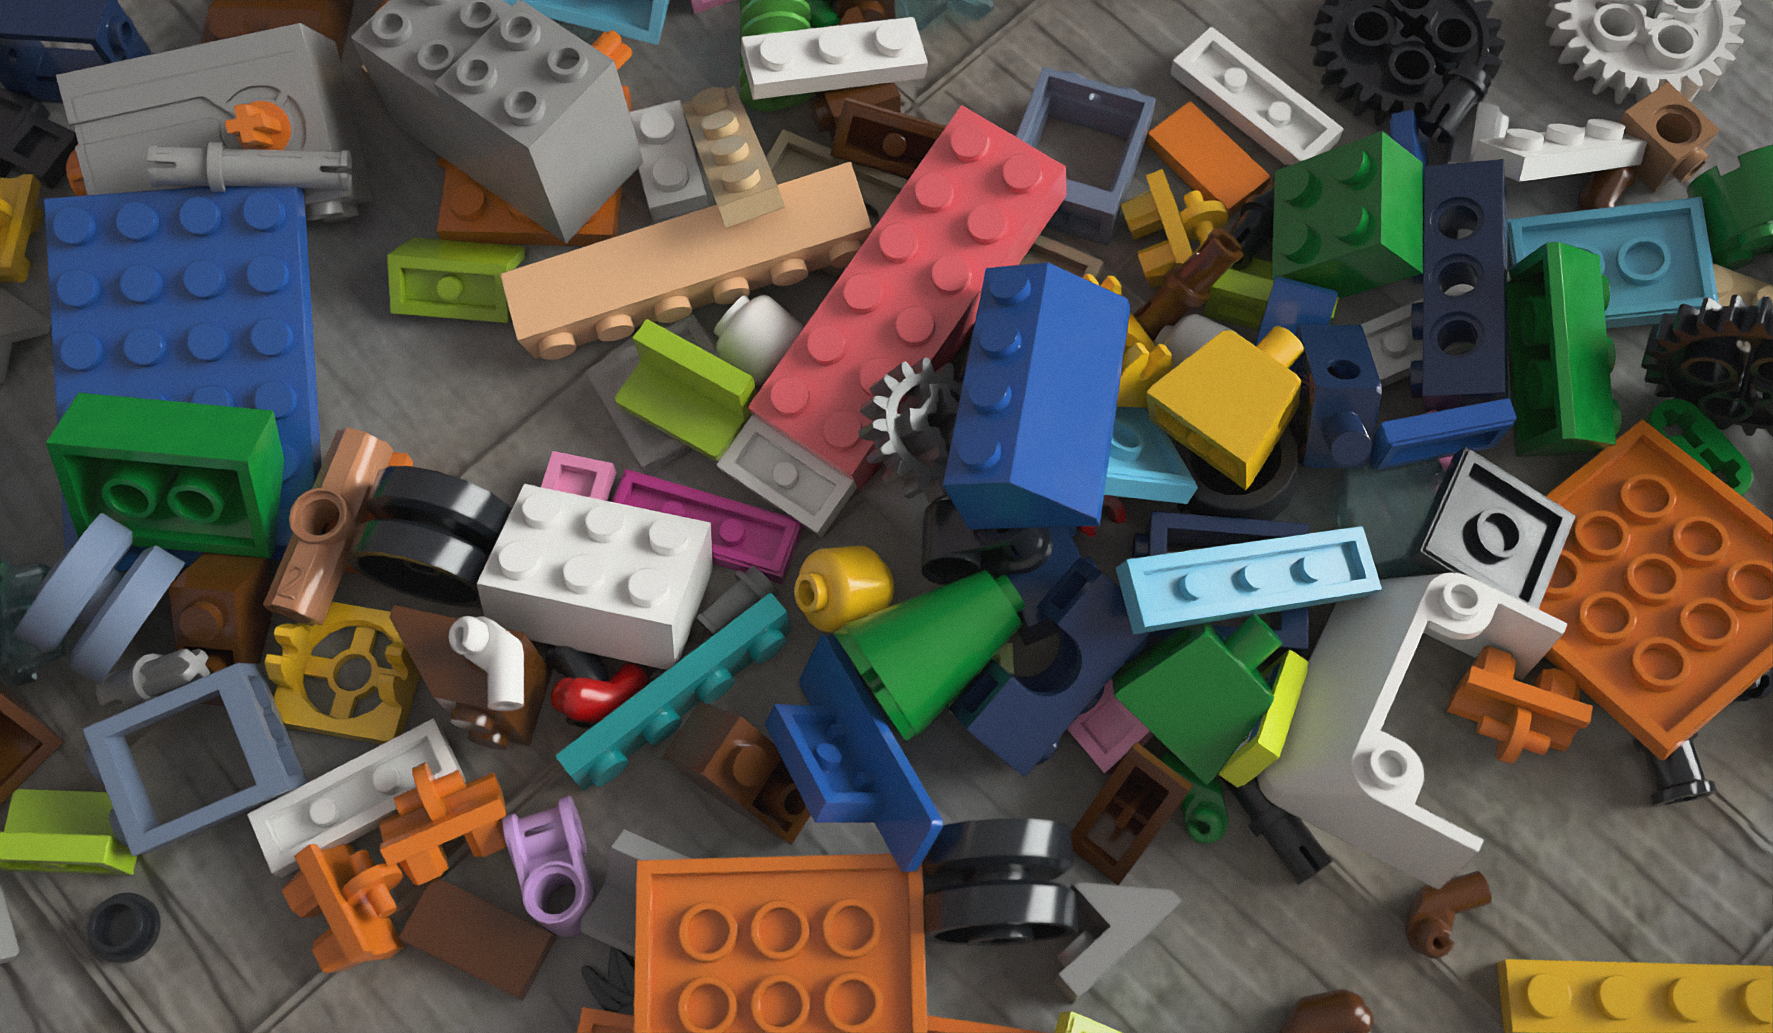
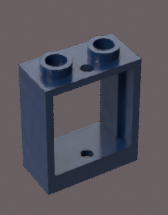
(32, 68)
(1216, 531)

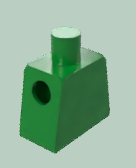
(1201, 691)

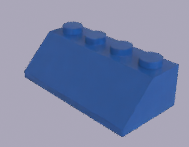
(1037, 400)

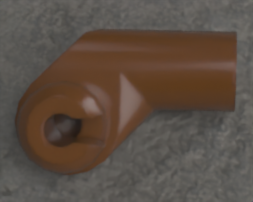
(1605, 187)
(1435, 911)
(1329, 1013)

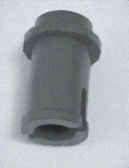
(737, 599)

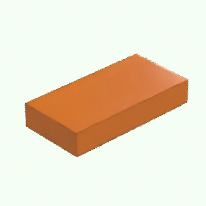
(1207, 158)

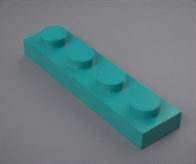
(657, 708)

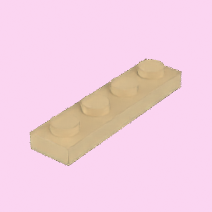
(731, 156)

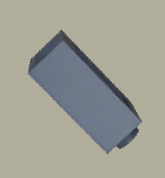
(1118, 111)
(259, 734)

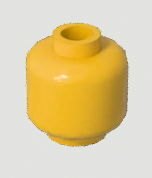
(842, 586)

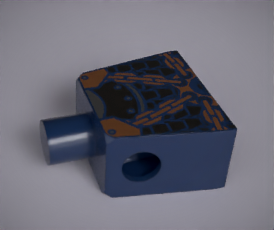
(1335, 414)

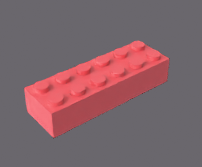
(911, 286)

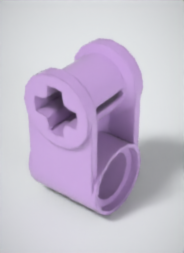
(549, 854)

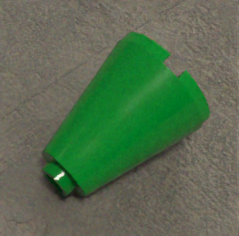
(931, 645)

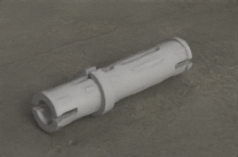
(248, 167)

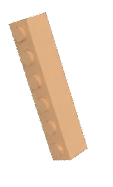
(684, 265)

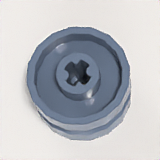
(92, 592)

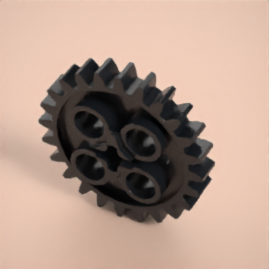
(1402, 40)
(1717, 361)

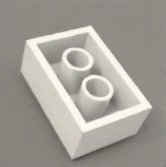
(598, 576)

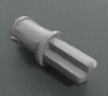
(151, 677)

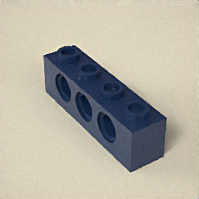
(1472, 199)

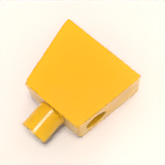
(1231, 400)

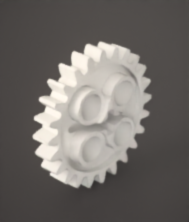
(1647, 43)

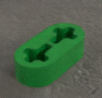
(1703, 441)

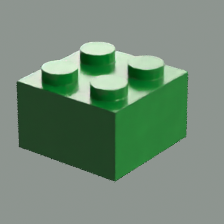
(1350, 217)

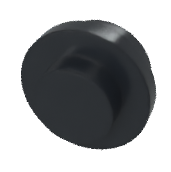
(123, 927)

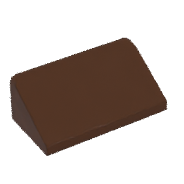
(883, 138)

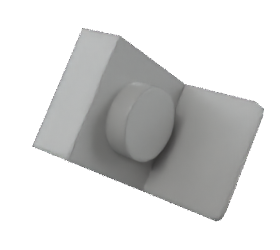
(1123, 918)

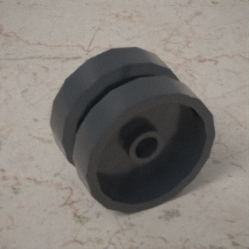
(428, 535)
(999, 883)

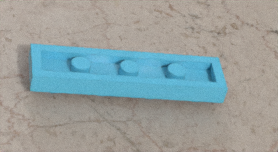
(1247, 579)

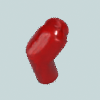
(594, 699)

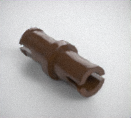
(1189, 283)

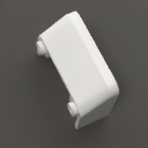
(1337, 760)

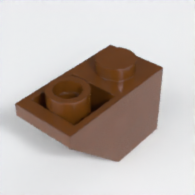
(222, 610)
(739, 769)

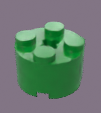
(1738, 208)

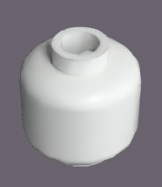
(756, 336)

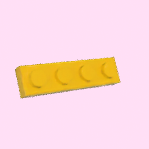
(1634, 997)

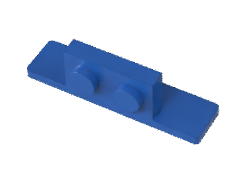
(850, 760)

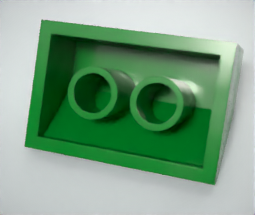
(1560, 353)
(172, 472)

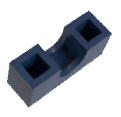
(1028, 714)

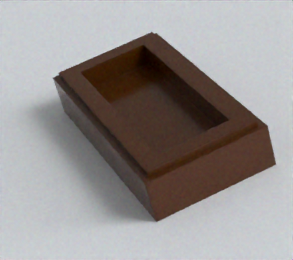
(478, 937)

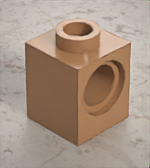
(1674, 136)

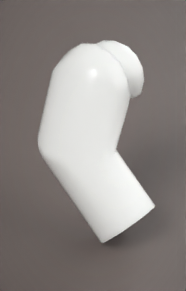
(497, 654)

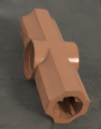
(316, 561)

